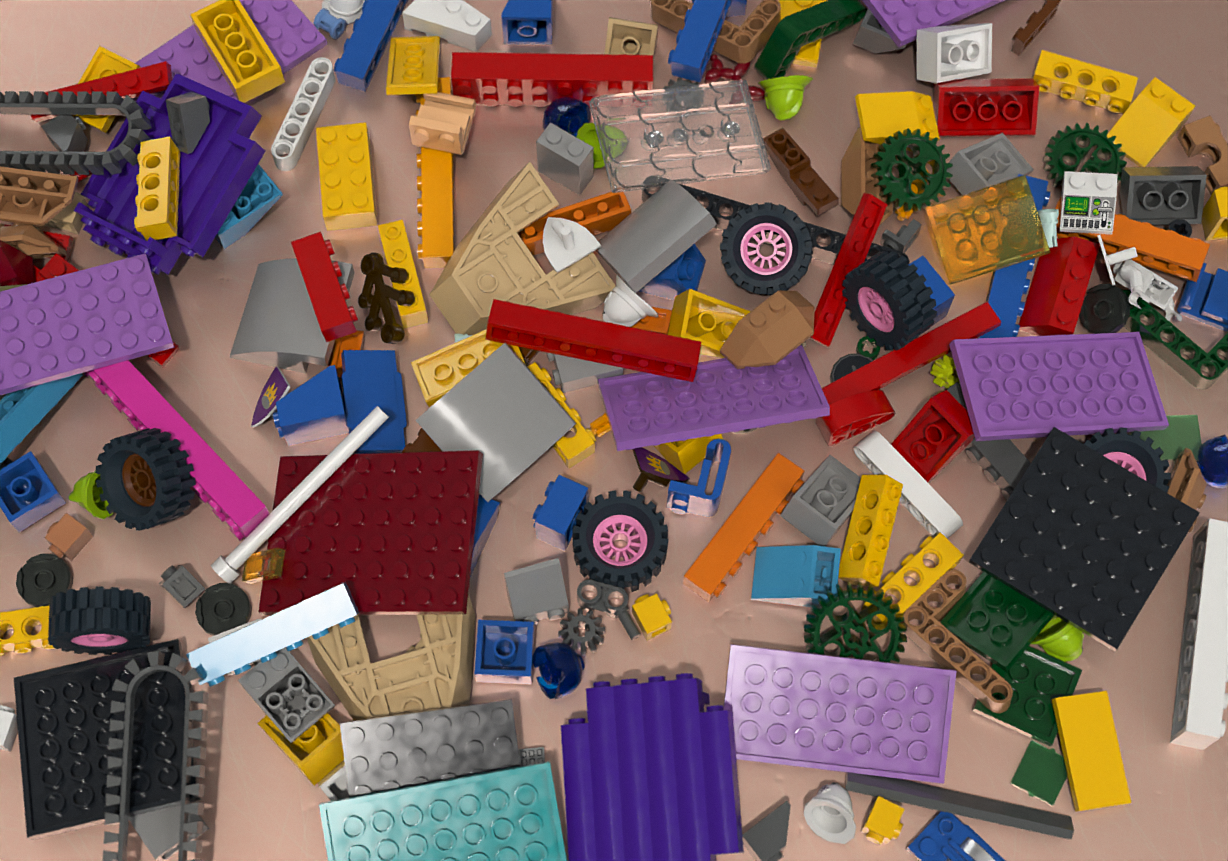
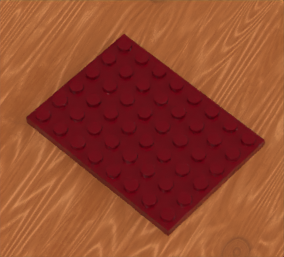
(384, 526)

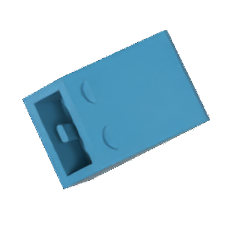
(249, 208)
(795, 574)

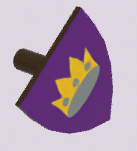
(655, 469)

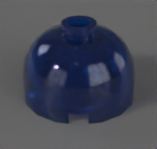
(567, 114)
(1214, 461)
(559, 668)

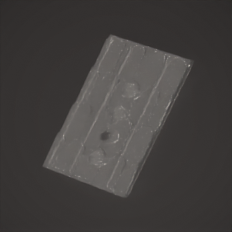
(679, 135)

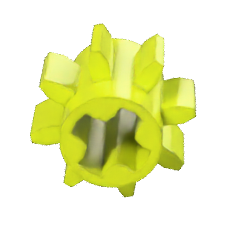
(945, 372)

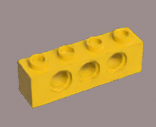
(1096, 81)
(157, 189)
(399, 255)
(583, 443)
(870, 530)
(938, 550)
(22, 623)

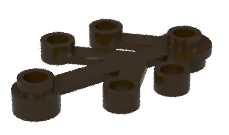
(374, 267)

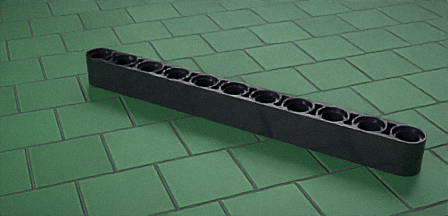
(717, 204)

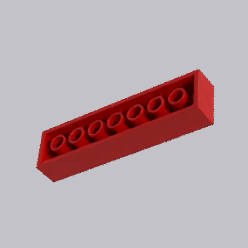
(543, 77)

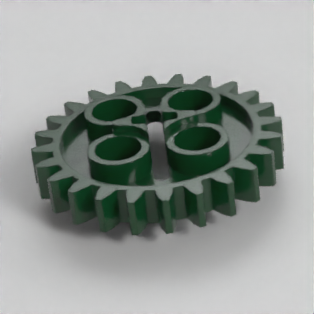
(1065, 149)
(923, 152)

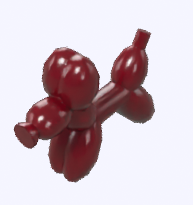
(718, 71)

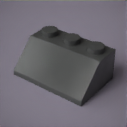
(1163, 194)

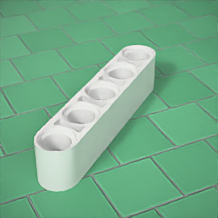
(299, 123)
(916, 493)

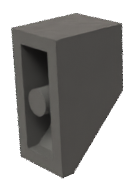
(873, 36)
(188, 119)
(66, 133)
(769, 836)

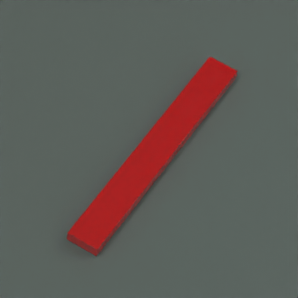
(913, 355)

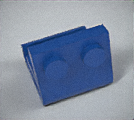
(1207, 299)
(692, 499)

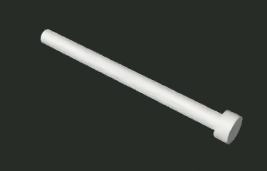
(228, 567)

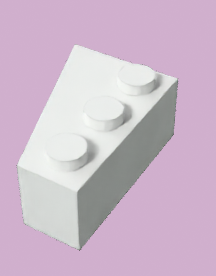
(450, 20)

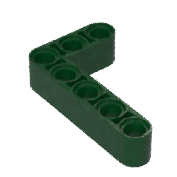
(803, 29)
(1177, 345)

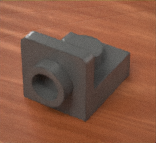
(904, 237)
(181, 585)

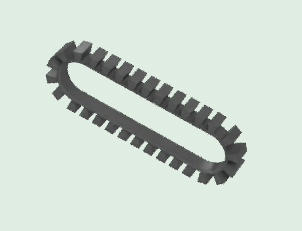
(71, 104)
(192, 677)

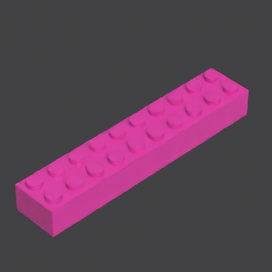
(214, 479)

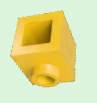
(652, 615)
(883, 821)

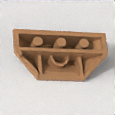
(857, 173)
(34, 195)
(30, 240)
(770, 331)
(1187, 481)

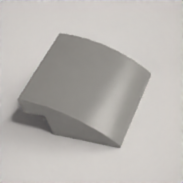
(655, 235)
(280, 319)
(502, 415)

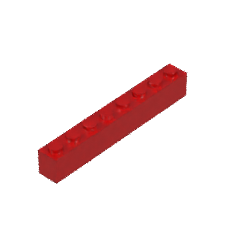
(593, 340)

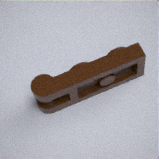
(1035, 25)

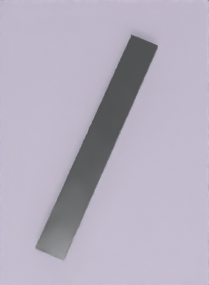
(961, 804)

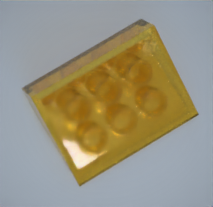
(987, 229)

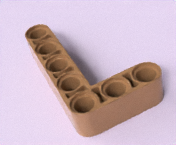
(733, 42)
(951, 644)

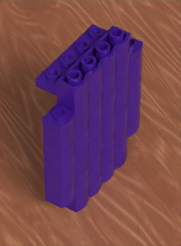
(208, 180)
(651, 774)

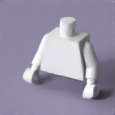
(1146, 285)

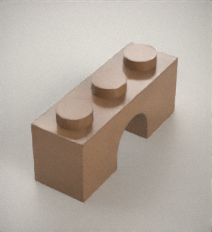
(1205, 138)

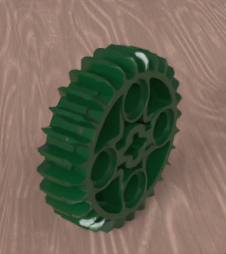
(856, 621)

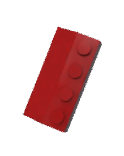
(986, 107)
(1059, 288)

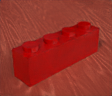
(324, 286)

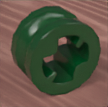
(870, 342)

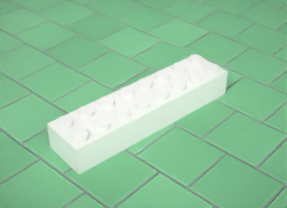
(1204, 642)

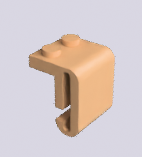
(443, 122)

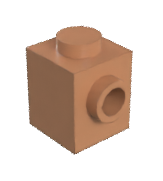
(67, 537)

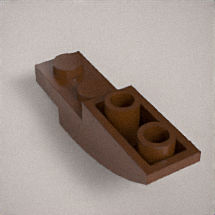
(798, 174)

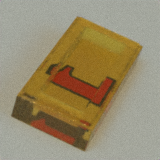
(263, 566)

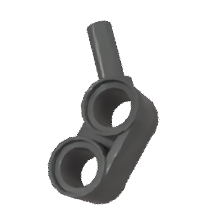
(600, 602)

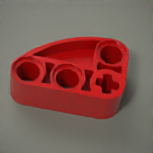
(854, 416)

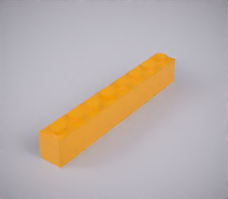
(437, 199)

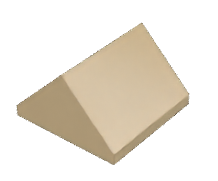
(630, 38)

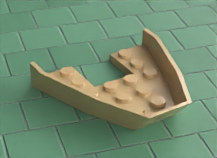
(499, 266)
(405, 683)

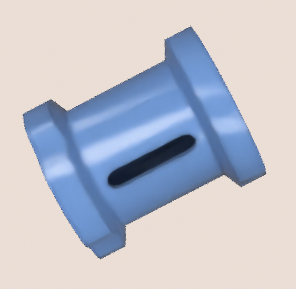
(329, 23)

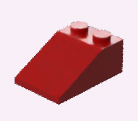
(935, 435)

